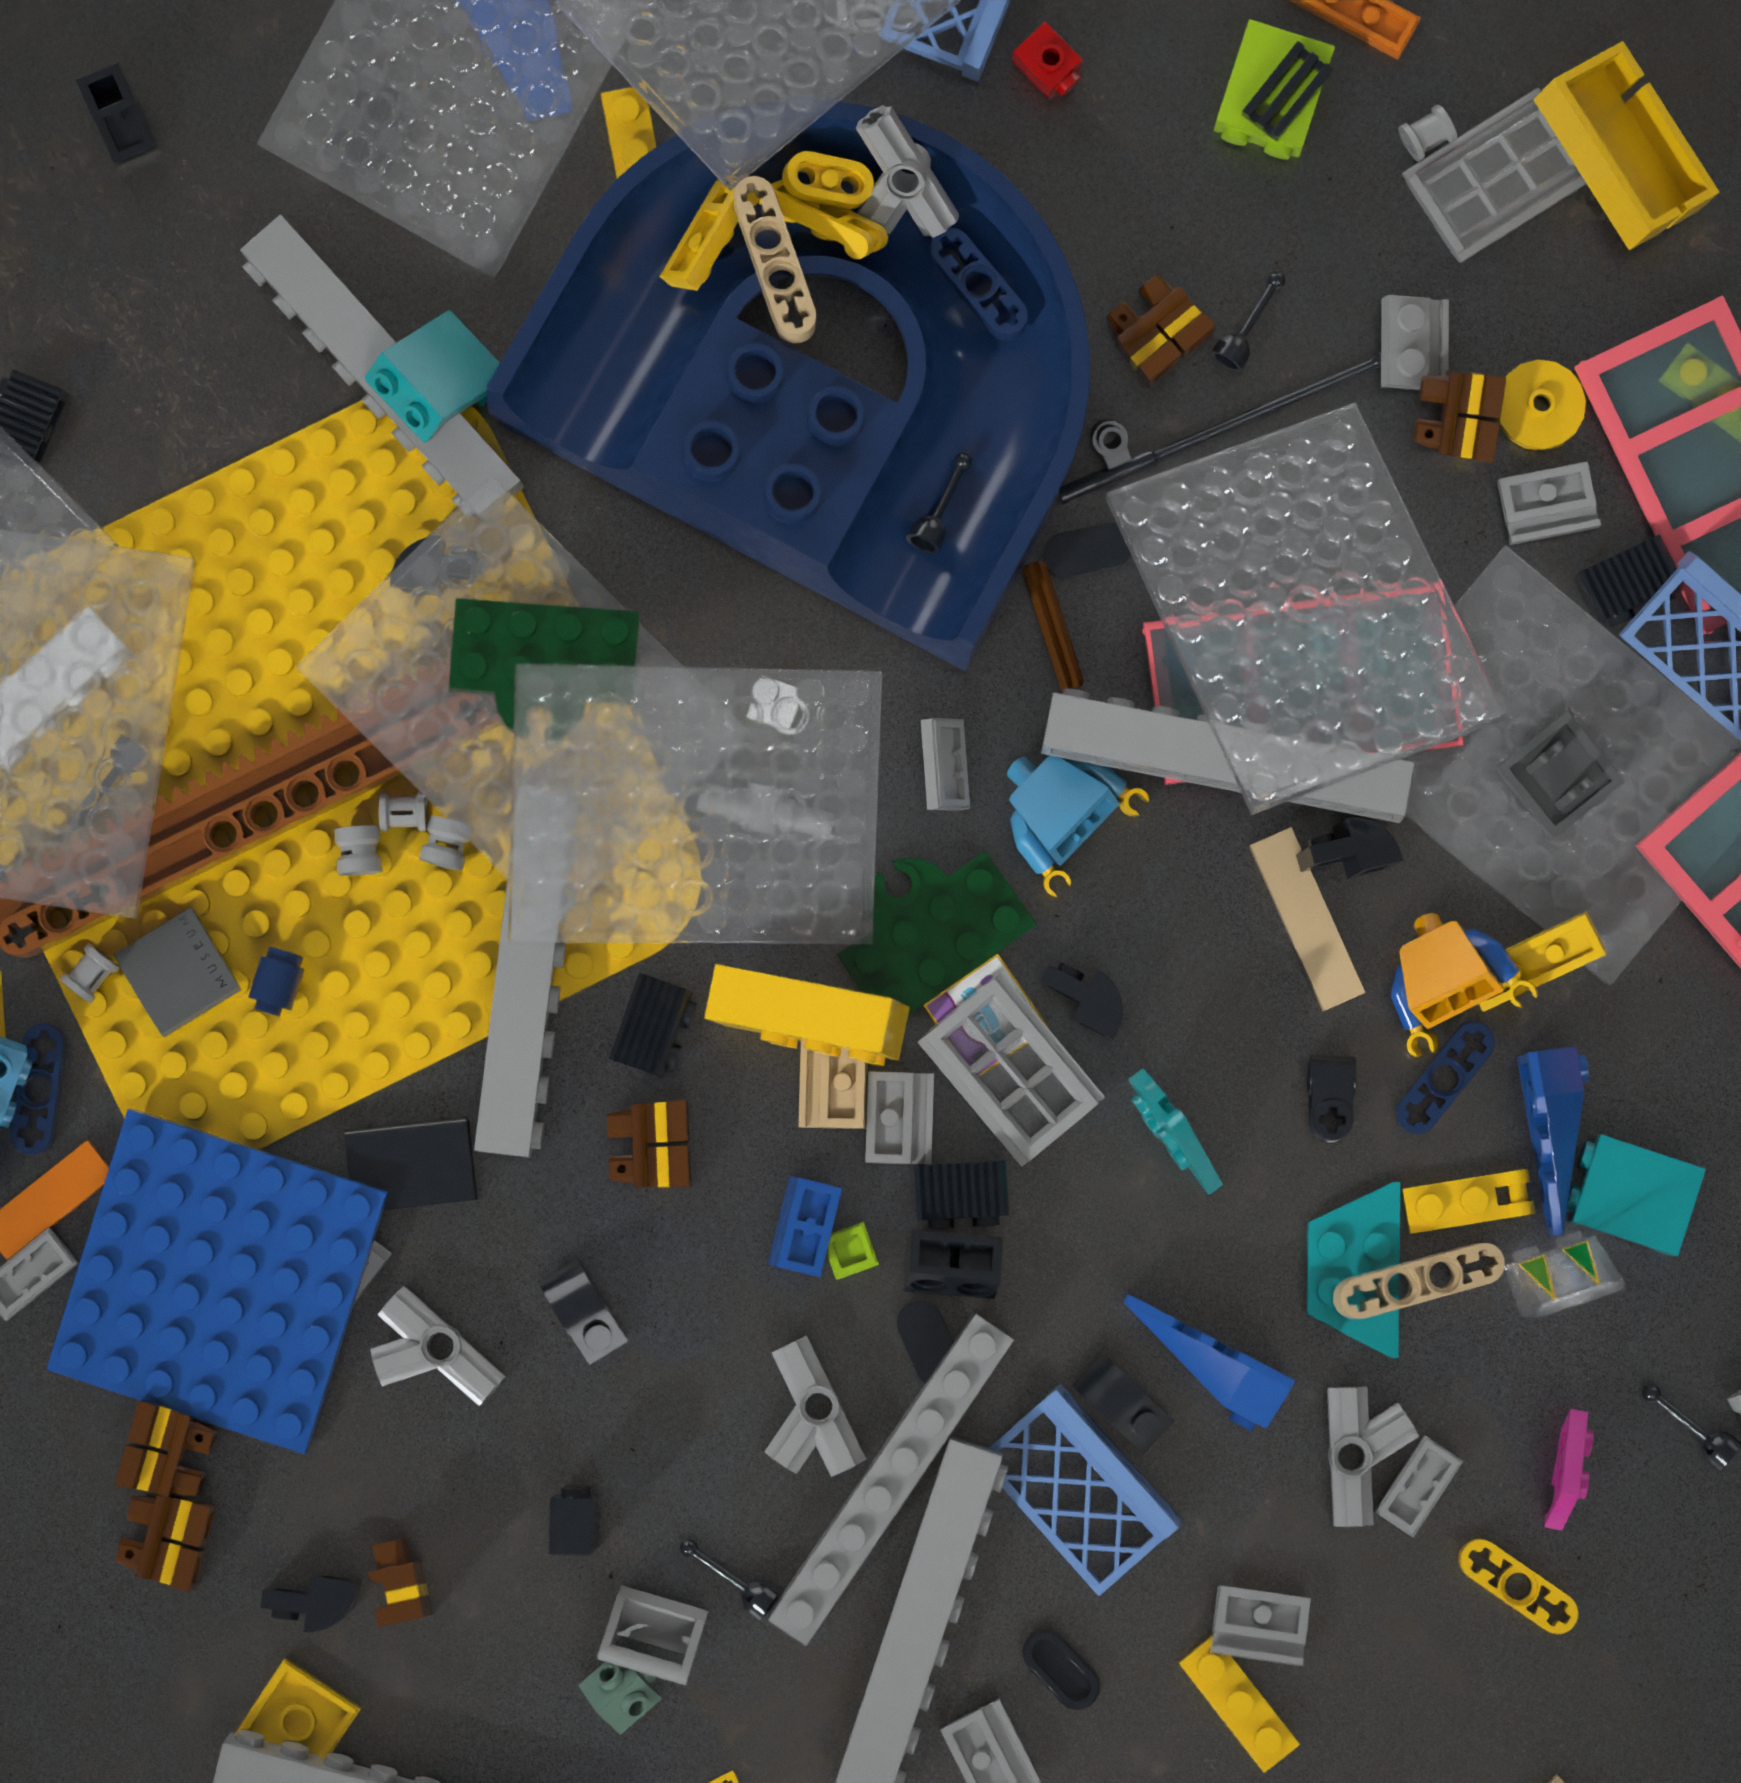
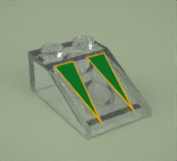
(1561, 1275)

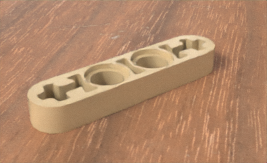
(771, 260)
(1418, 1277)

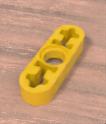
(1539, 1615)

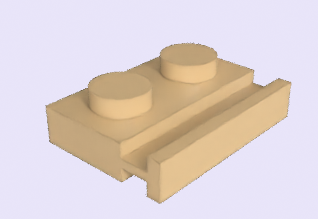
(832, 1091)

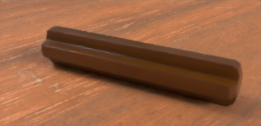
(1053, 625)

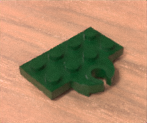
(499, 634)
(935, 930)

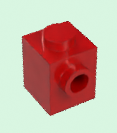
(1048, 62)

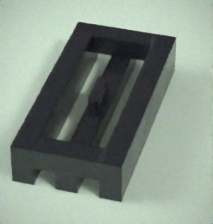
(1310, 61)

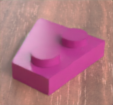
(1568, 1477)

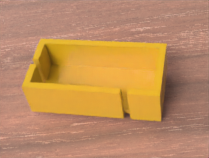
(1626, 150)

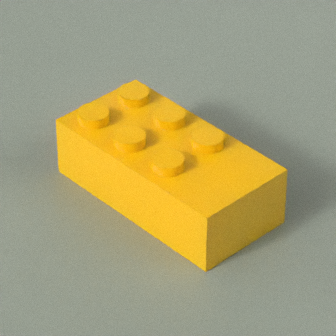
(808, 1012)

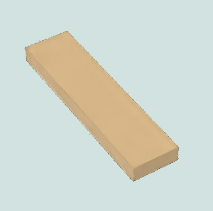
(1307, 920)

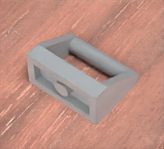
(656, 1623)

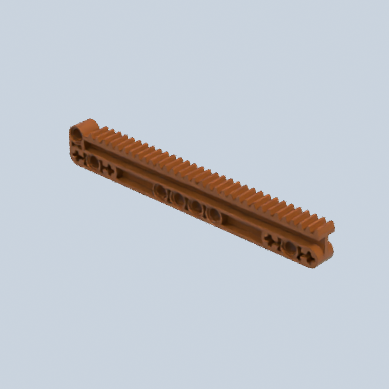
(185, 829)

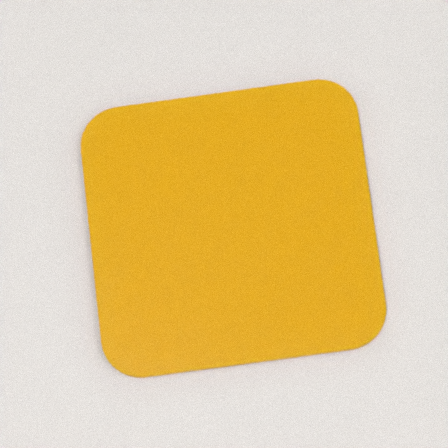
(391, 957)

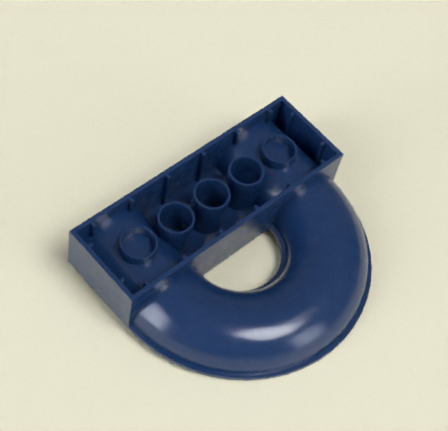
(786, 452)

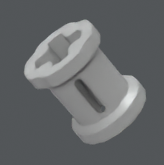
(1428, 132)
(390, 804)
(89, 973)

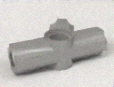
(900, 191)
(413, 1354)
(801, 1431)
(1377, 1440)

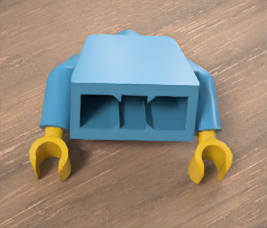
(1061, 808)

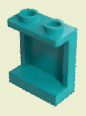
(433, 374)
(1634, 1194)

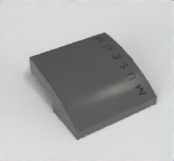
(177, 972)

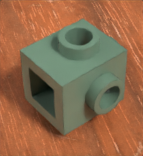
(620, 1694)

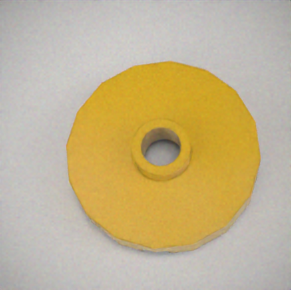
(1537, 428)

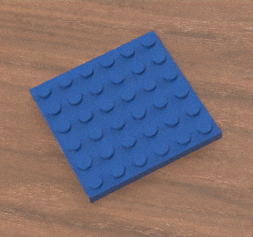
(217, 1280)

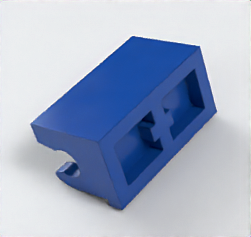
(804, 1226)

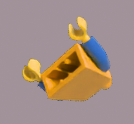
(1447, 974)

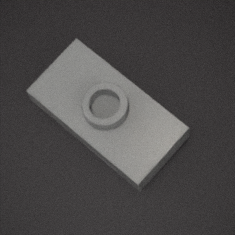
(945, 764)
(33, 1272)
(1418, 1486)

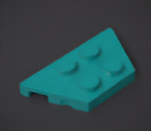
(1173, 1130)
(1351, 1243)

